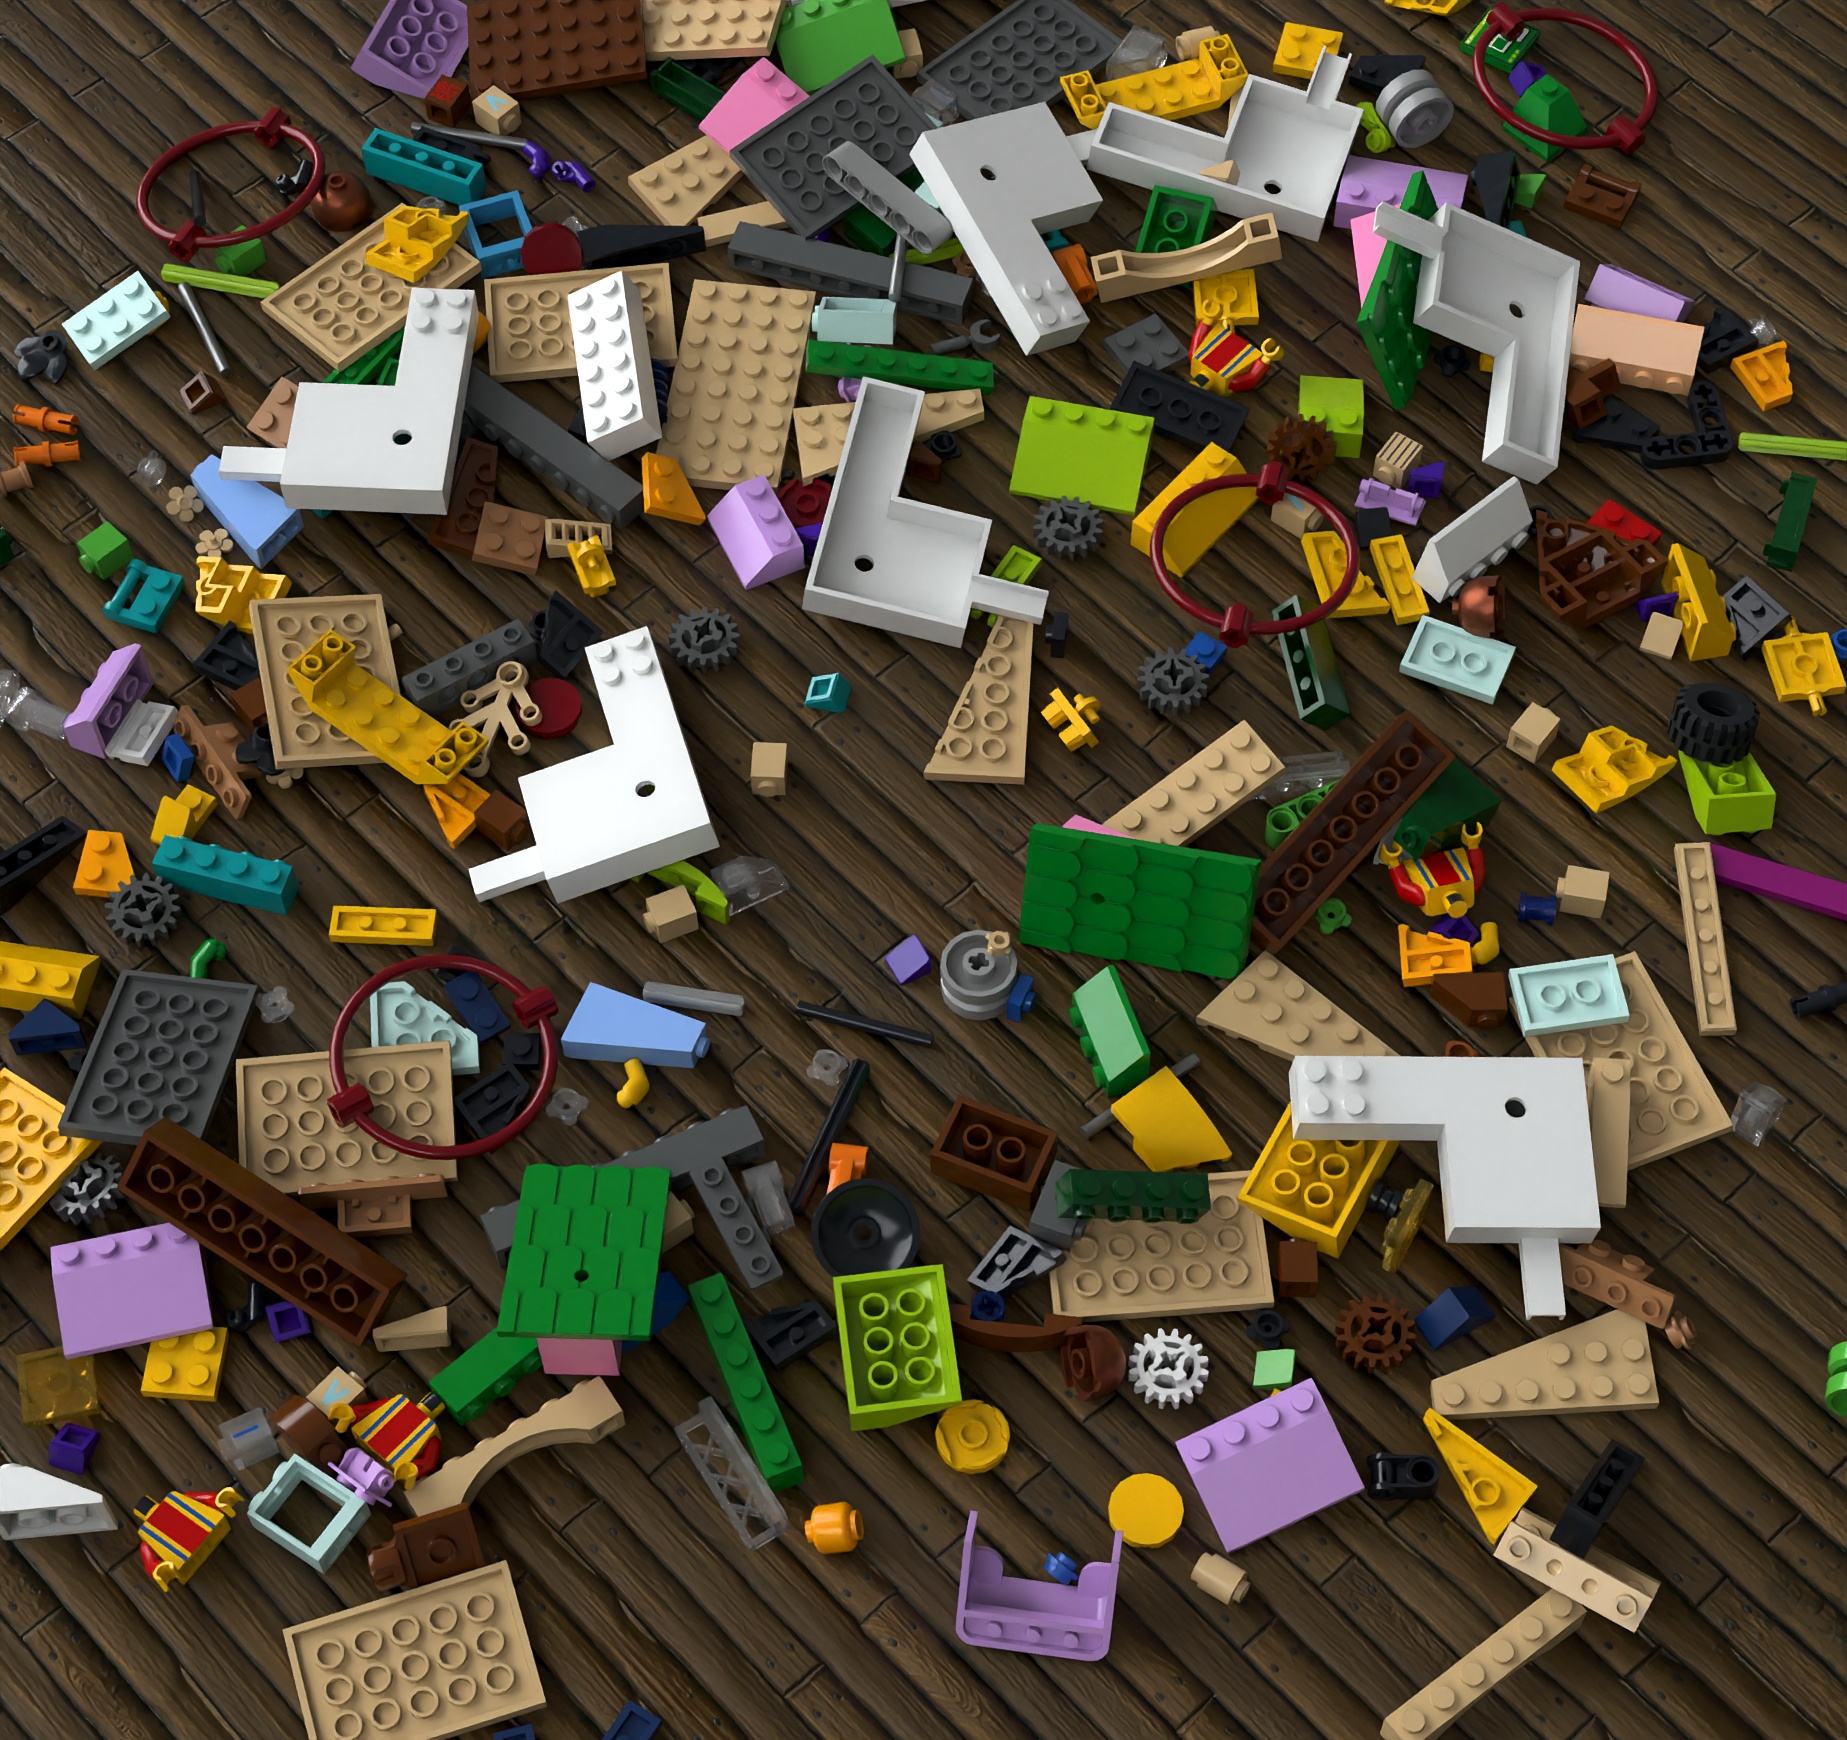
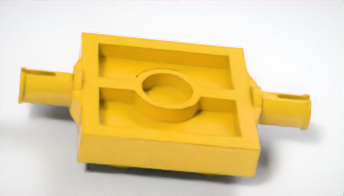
(1235, 294)
(1803, 667)

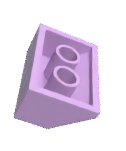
(1629, 293)
(756, 533)
(109, 700)

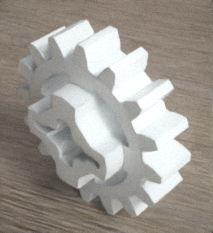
(1165, 1383)

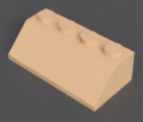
(1644, 348)

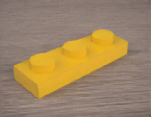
(1396, 577)
(383, 925)

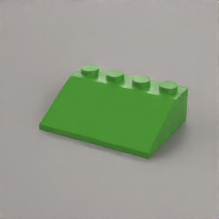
(832, 36)

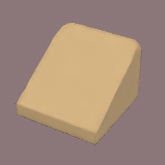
(1225, 172)
(1661, 635)

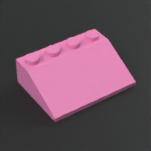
(751, 104)

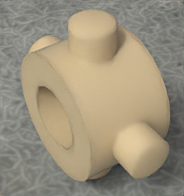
(998, 943)

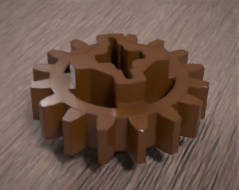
(1290, 438)
(1375, 1318)

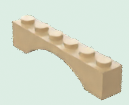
(1242, 246)
(579, 1417)
(1477, 1673)

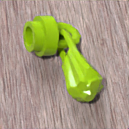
(1379, 138)

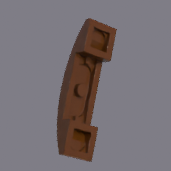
(1010, 1336)

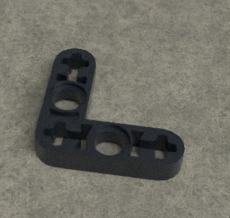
(1701, 440)

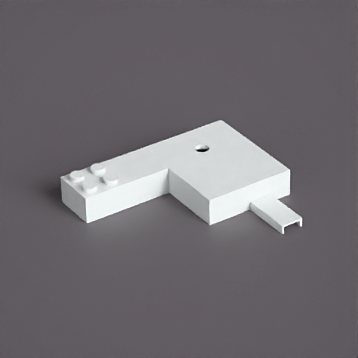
(1274, 137)
(1000, 220)
(1465, 293)
(344, 434)
(920, 552)
(588, 810)
(1498, 1173)

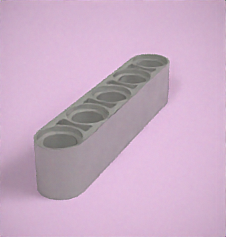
(887, 197)

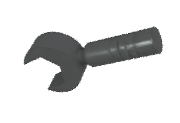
(976, 339)

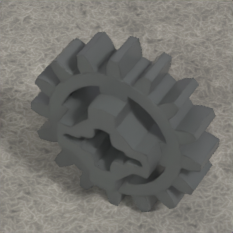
(1068, 528)
(704, 639)
(1156, 682)
(126, 916)
(89, 1190)

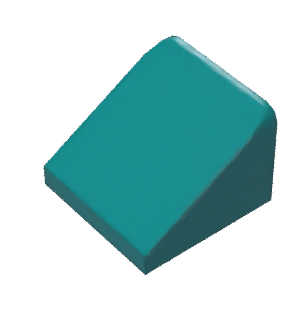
(828, 693)

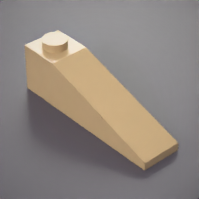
(1610, 1127)

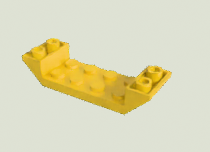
(1165, 91)
(380, 716)

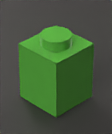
(240, 258)
(104, 551)

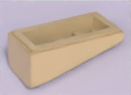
(569, 528)
(418, 1331)

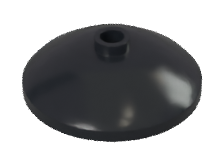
(870, 1204)

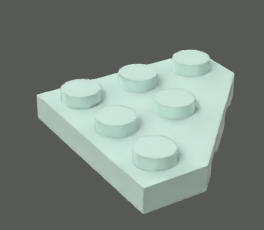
(405, 1017)

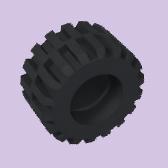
(1713, 722)

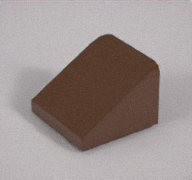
(202, 393)
(924, 463)

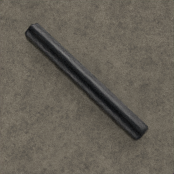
(828, 1134)

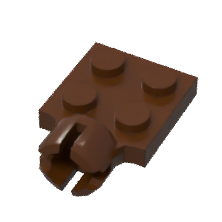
(427, 1550)

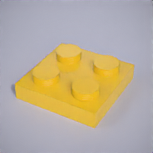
(1302, 47)
(186, 1366)

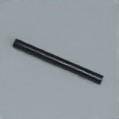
(197, 198)
(864, 1024)

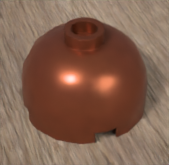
(342, 202)
(1481, 607)
(1092, 1361)

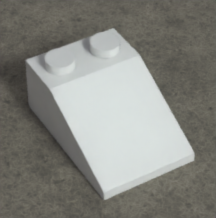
(48, 1506)

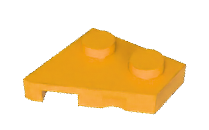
(1765, 375)
(668, 491)
(455, 806)
(103, 864)
(1431, 955)

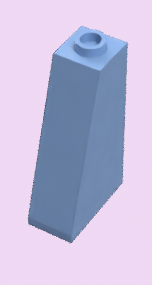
(247, 511)
(626, 1028)

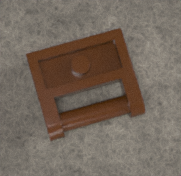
(1599, 203)

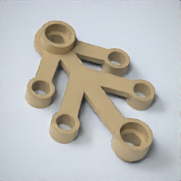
(499, 713)

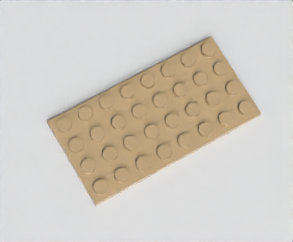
(736, 382)

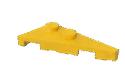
(1488, 1483)

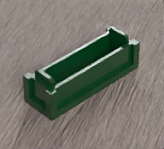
(685, 89)
(1791, 521)

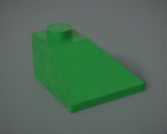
(1550, 108)

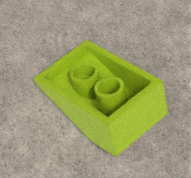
(1339, 405)
(1729, 795)

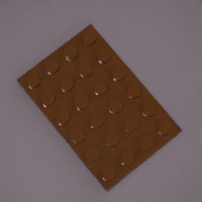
(554, 45)

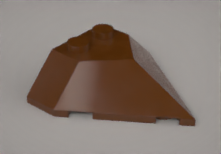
(1591, 571)

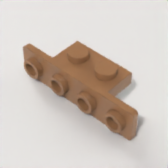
(215, 755)
(374, 1206)
(1616, 1280)

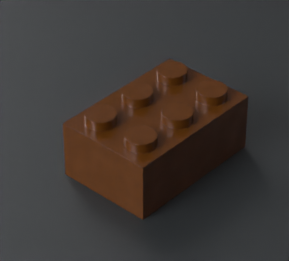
(994, 1152)

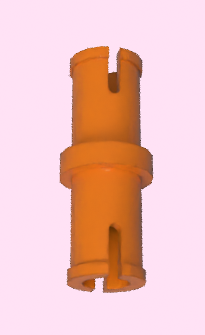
(45, 419)
(47, 453)

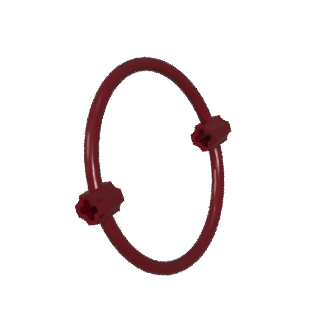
(1620, 132)
(190, 237)
(1238, 619)
(354, 1102)

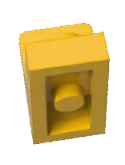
(183, 815)

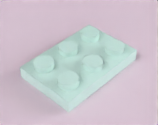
(116, 320)
(1457, 659)
(1568, 995)

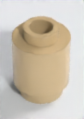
(1189, 41)
(1220, 1578)

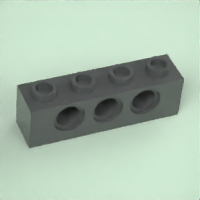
(443, 681)

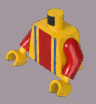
(1225, 360)
(1441, 880)
(396, 1434)
(182, 1531)

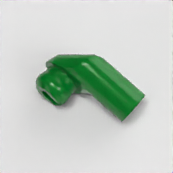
(203, 956)

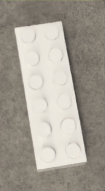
(614, 366)

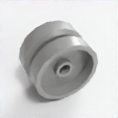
(1414, 108)
(973, 980)

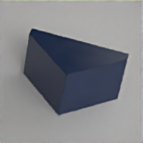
(46, 1031)
(1453, 1316)

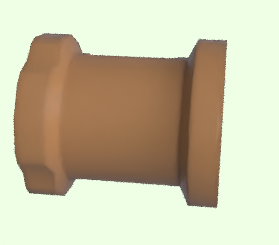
(14, 479)

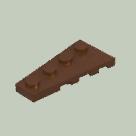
(471, 487)

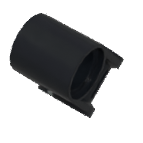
(1399, 1476)

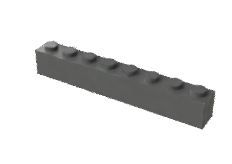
(848, 272)
(552, 451)
(729, 1136)

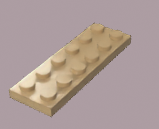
(1201, 790)

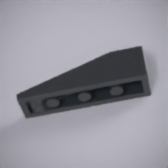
(1497, 181)
(637, 244)
(34, 858)
(1596, 1499)

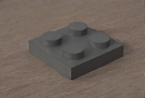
(1149, 344)

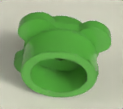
(1334, 907)

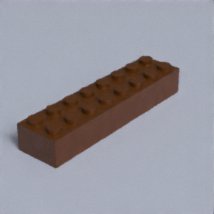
(1344, 828)
(261, 1231)

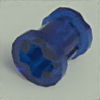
(1537, 908)
(994, 1305)

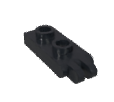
(452, 145)

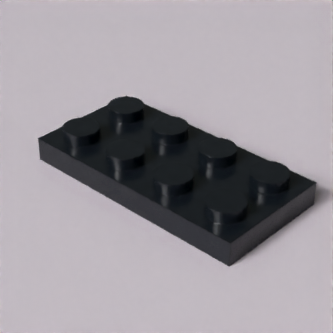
(1180, 408)

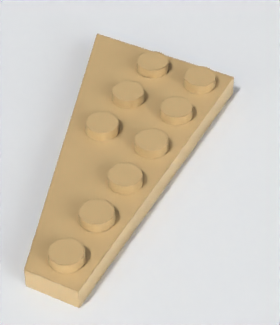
(686, 181)
(824, 428)
(990, 719)
(1287, 1015)
(1576, 1370)

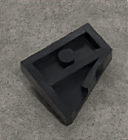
(1724, 340)
(565, 636)
(493, 1101)

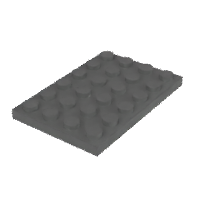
(1021, 57)
(788, 153)
(158, 1056)

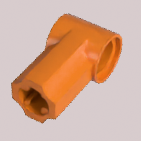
(1074, 268)
(846, 1163)

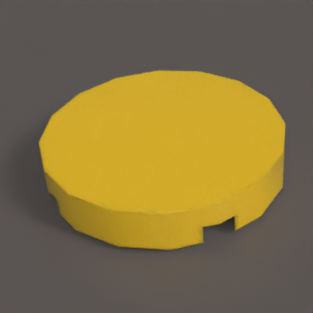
(972, 1437)
(1146, 1510)

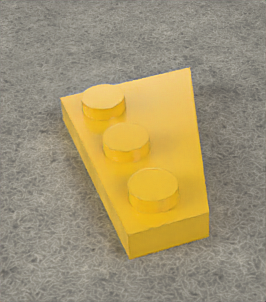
(1328, 564)

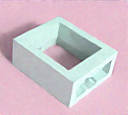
(855, 320)
(338, 1532)

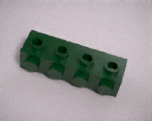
(1312, 667)
(1132, 1196)

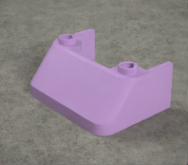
(1034, 1613)

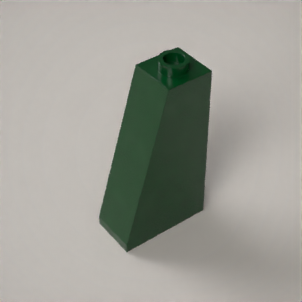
(869, 231)
(1443, 809)

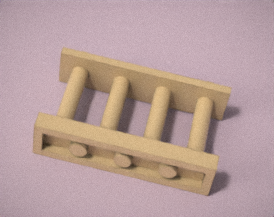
(1595, 1581)

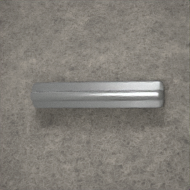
(694, 998)

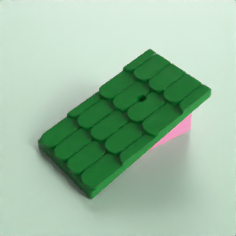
(1388, 296)
(1137, 899)
(585, 1263)

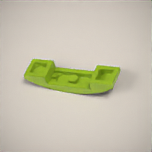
(708, 896)

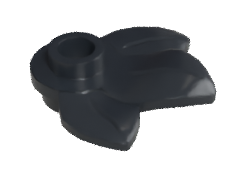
(40, 358)
(258, 751)

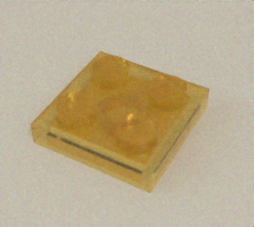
(1404, 1228)
(56, 1387)

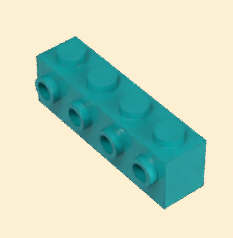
(423, 168)
(226, 874)

